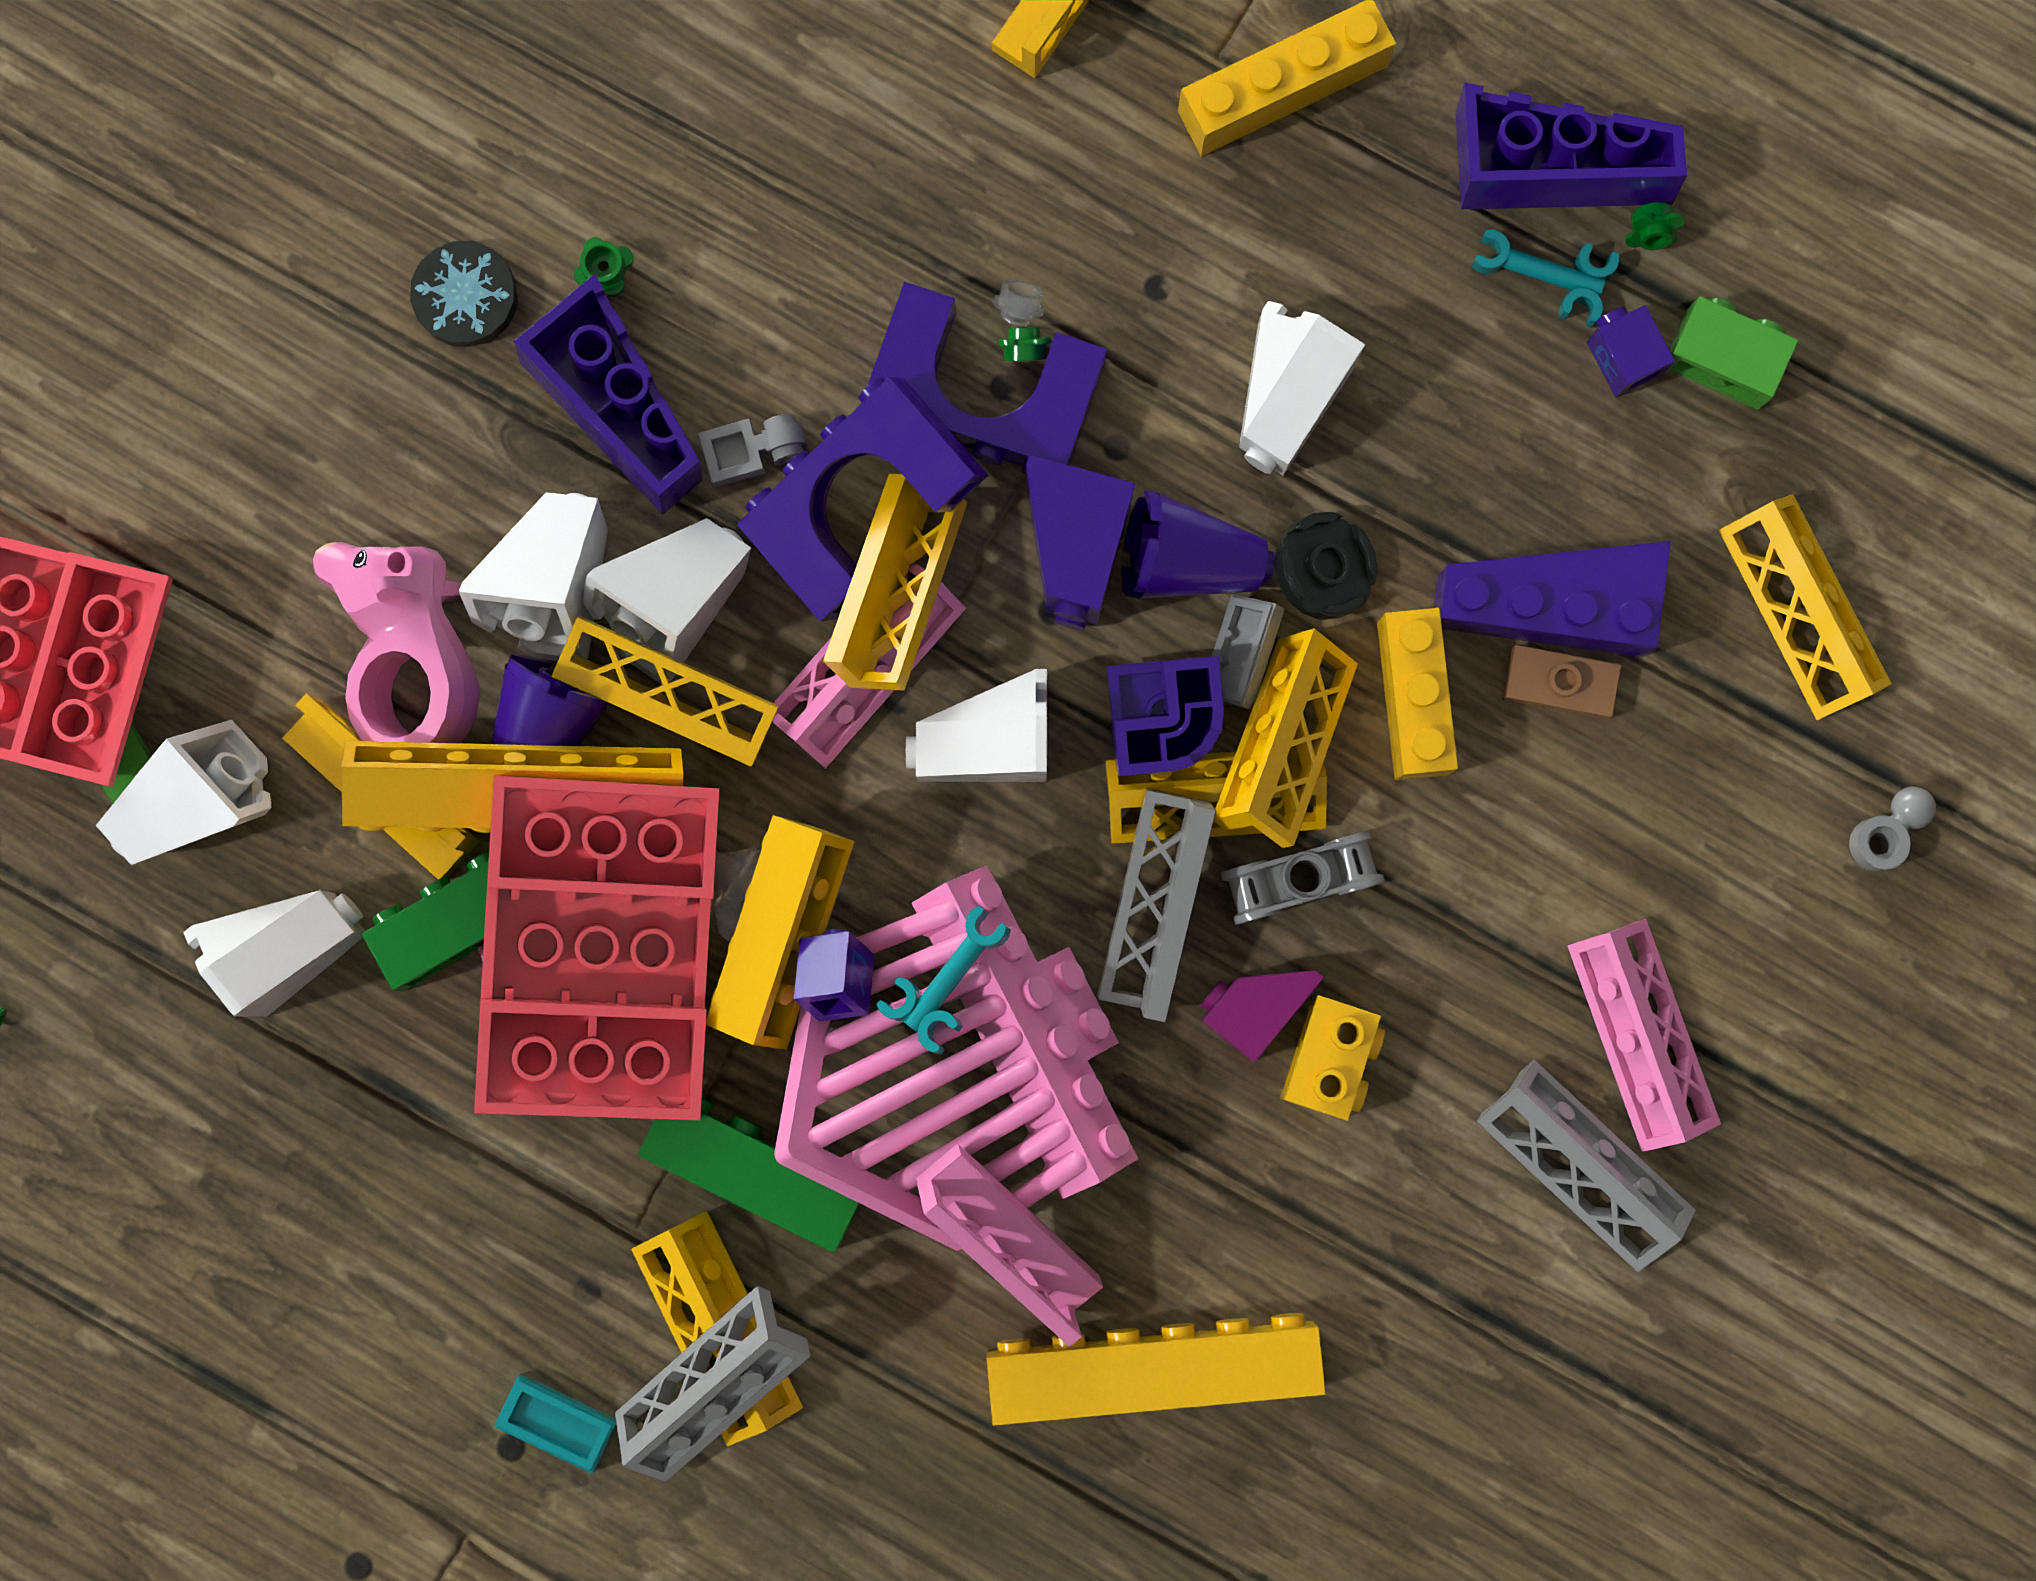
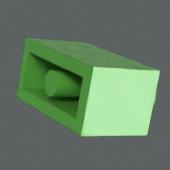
(1731, 351)

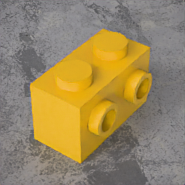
(1333, 1057)

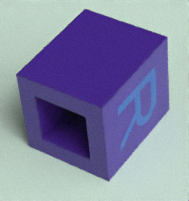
(1629, 349)
(834, 976)

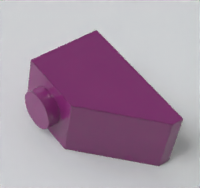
(1256, 1008)

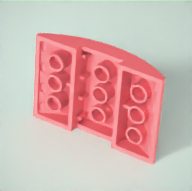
(72, 657)
(596, 949)

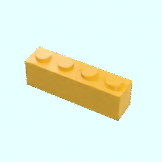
(1286, 77)
(785, 902)

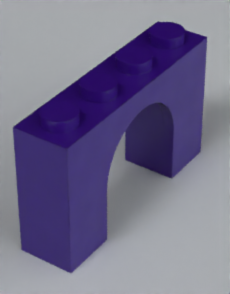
(1043, 426)
(792, 521)

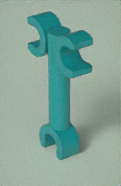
(1583, 282)
(923, 1011)

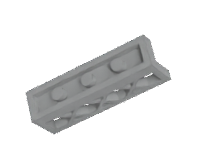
(1176, 908)
(1596, 1161)
(710, 1399)

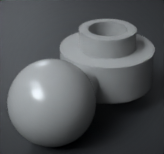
(1910, 809)

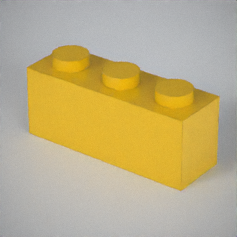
(1417, 694)

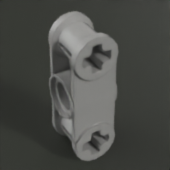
(1338, 868)

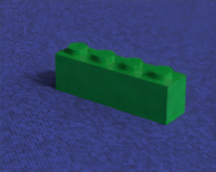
(433, 931)
(743, 1169)

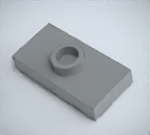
(1245, 648)

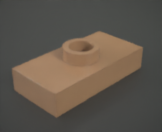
(1561, 682)

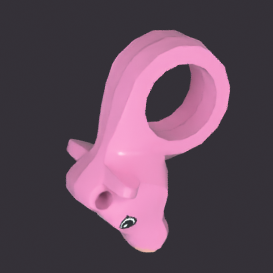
(398, 604)

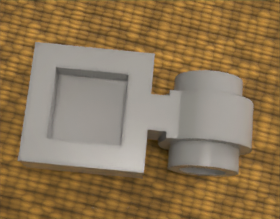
(736, 452)

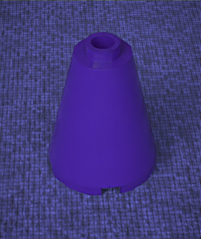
(1189, 552)
(541, 708)

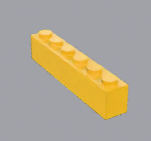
(453, 782)
(1155, 1371)

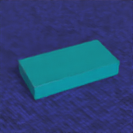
(556, 1423)

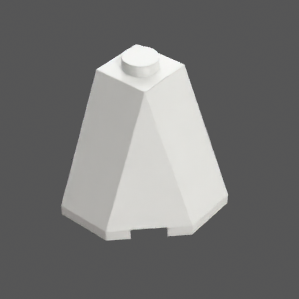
(1292, 383)
(539, 574)
(668, 589)
(986, 737)
(188, 792)
(274, 950)

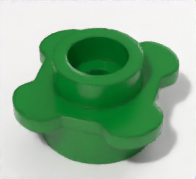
(1654, 226)
(600, 252)
(1024, 344)

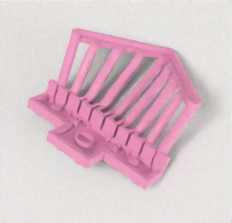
(1033, 1025)

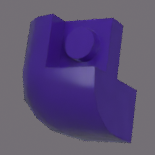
(1164, 713)

